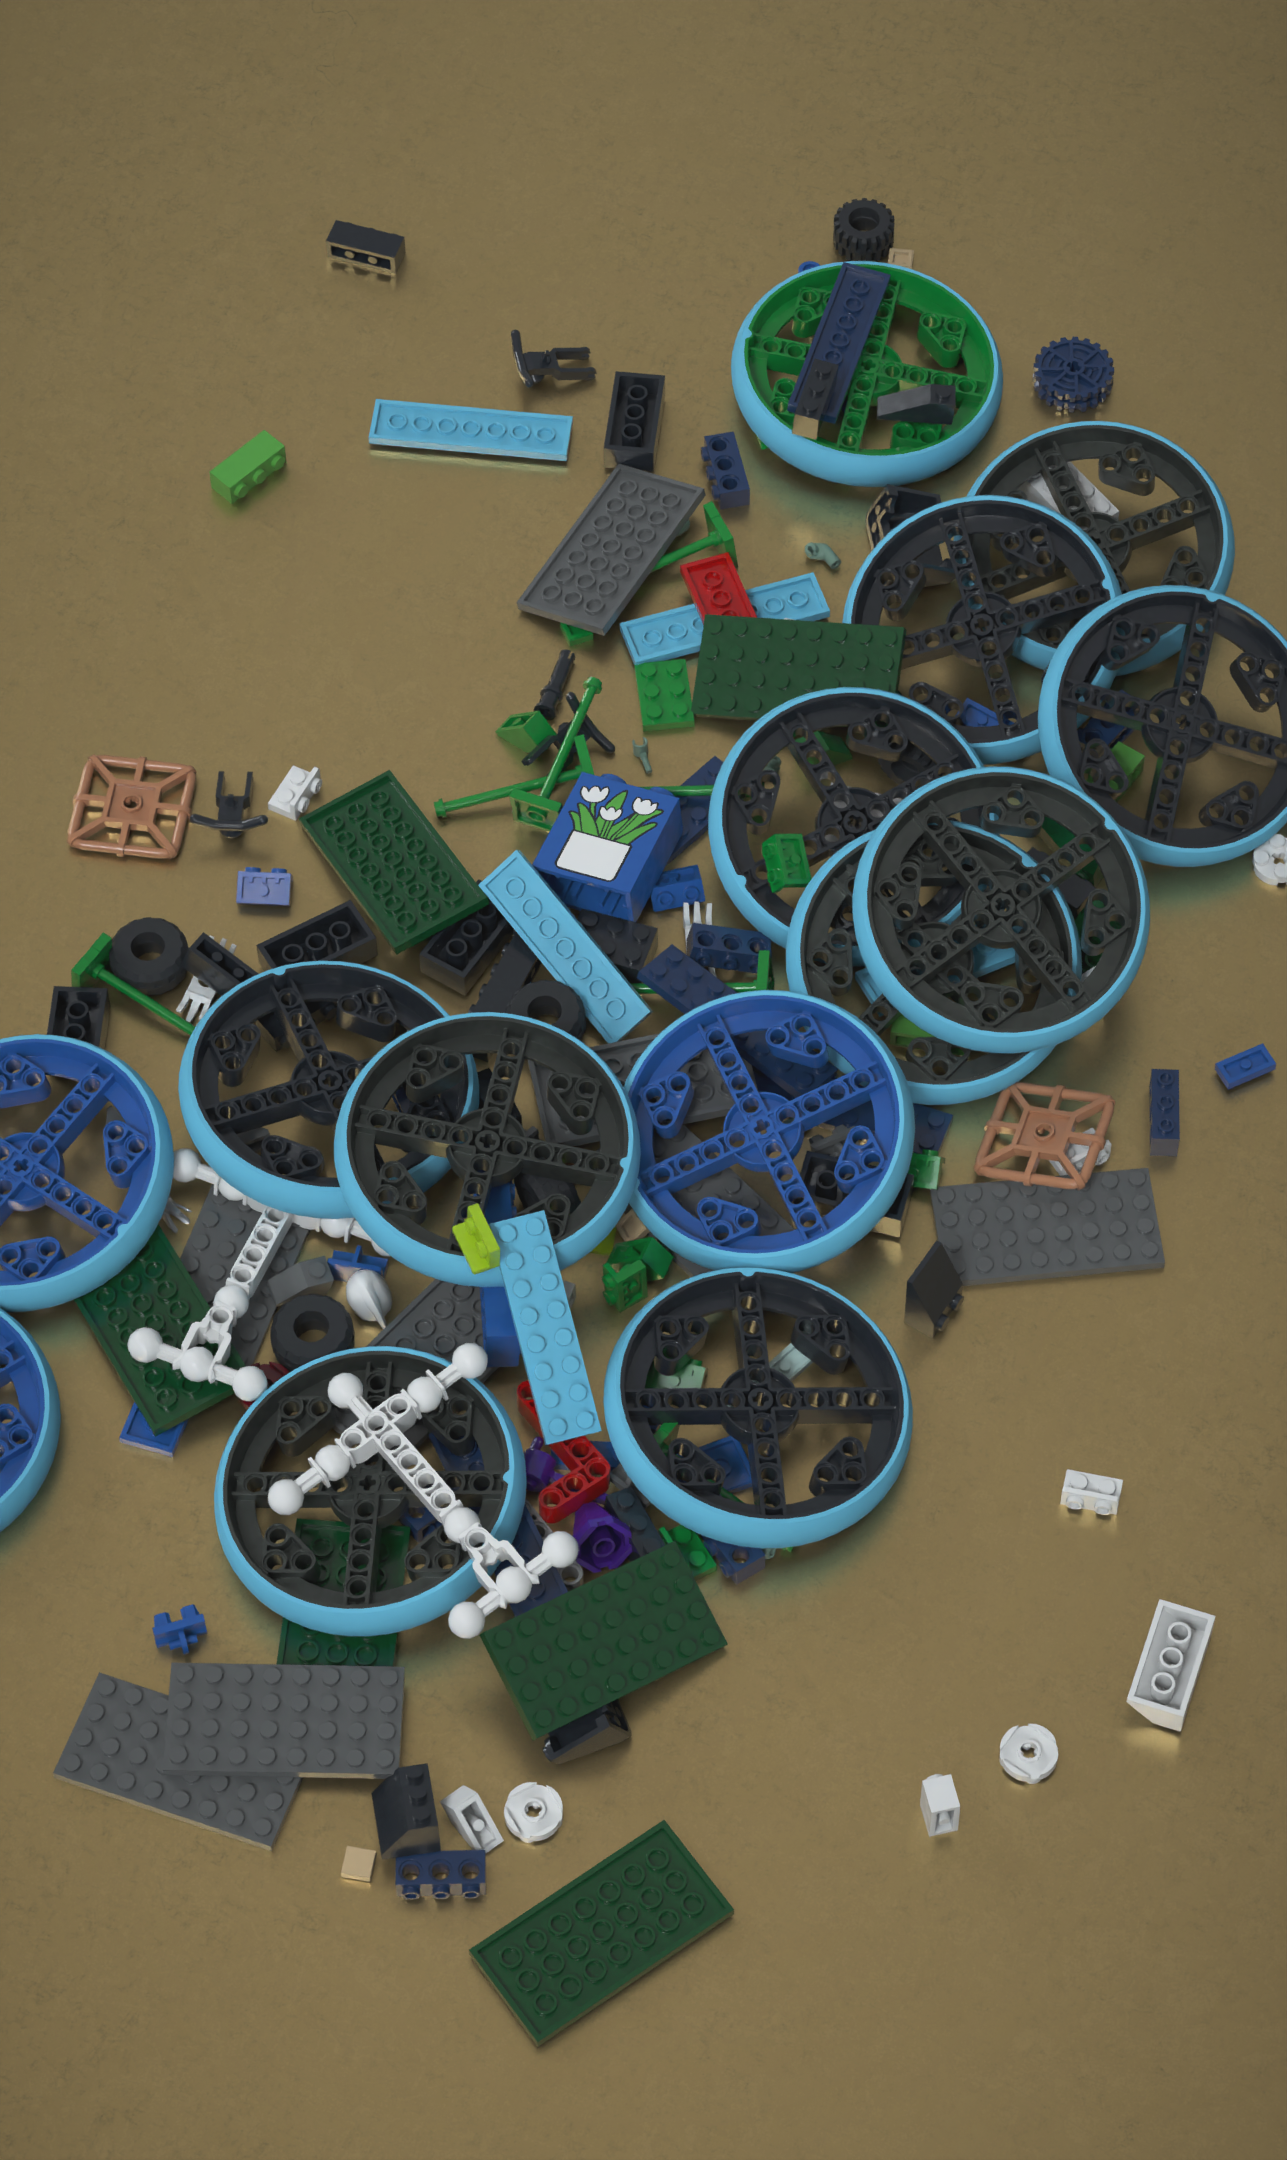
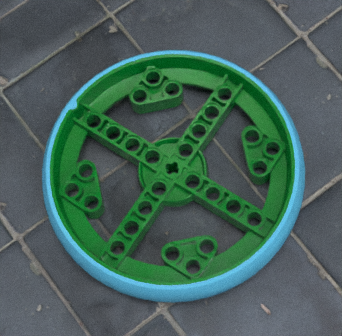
(916, 448)

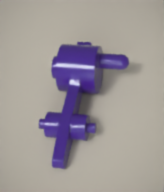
(541, 1469)

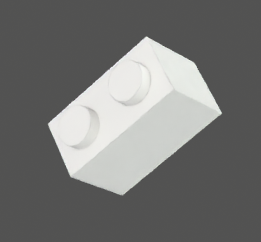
(939, 1804)

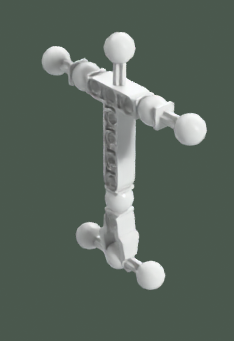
(232, 1299)
(459, 1522)

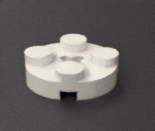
(1264, 860)
(1028, 1737)
(529, 1827)

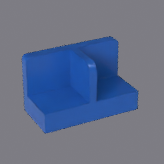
(345, 1264)

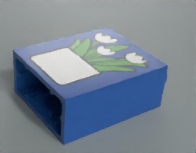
(610, 845)

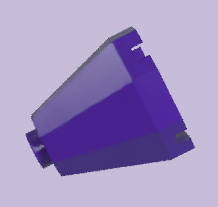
(600, 1538)

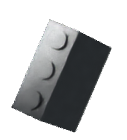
(406, 1813)

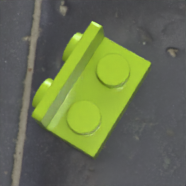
(477, 1241)

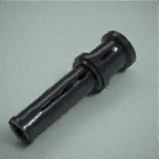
(552, 693)

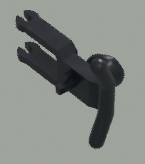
(535, 365)
(587, 728)
(231, 811)

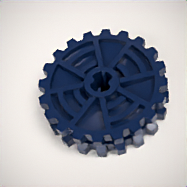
(1073, 374)

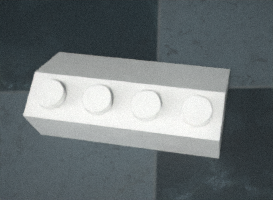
(1170, 1664)

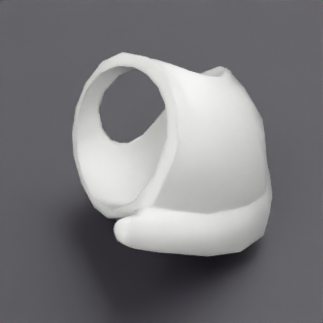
(369, 1296)

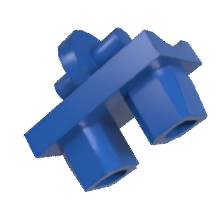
(181, 1632)

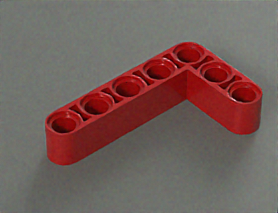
(581, 1468)

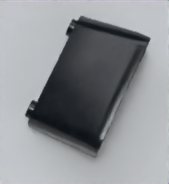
(891, 509)
(588, 1734)

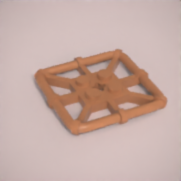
(141, 818)
(1050, 1147)

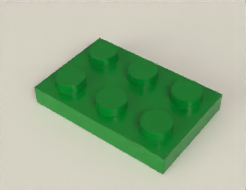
(664, 695)

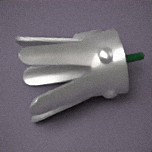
(173, 1210)

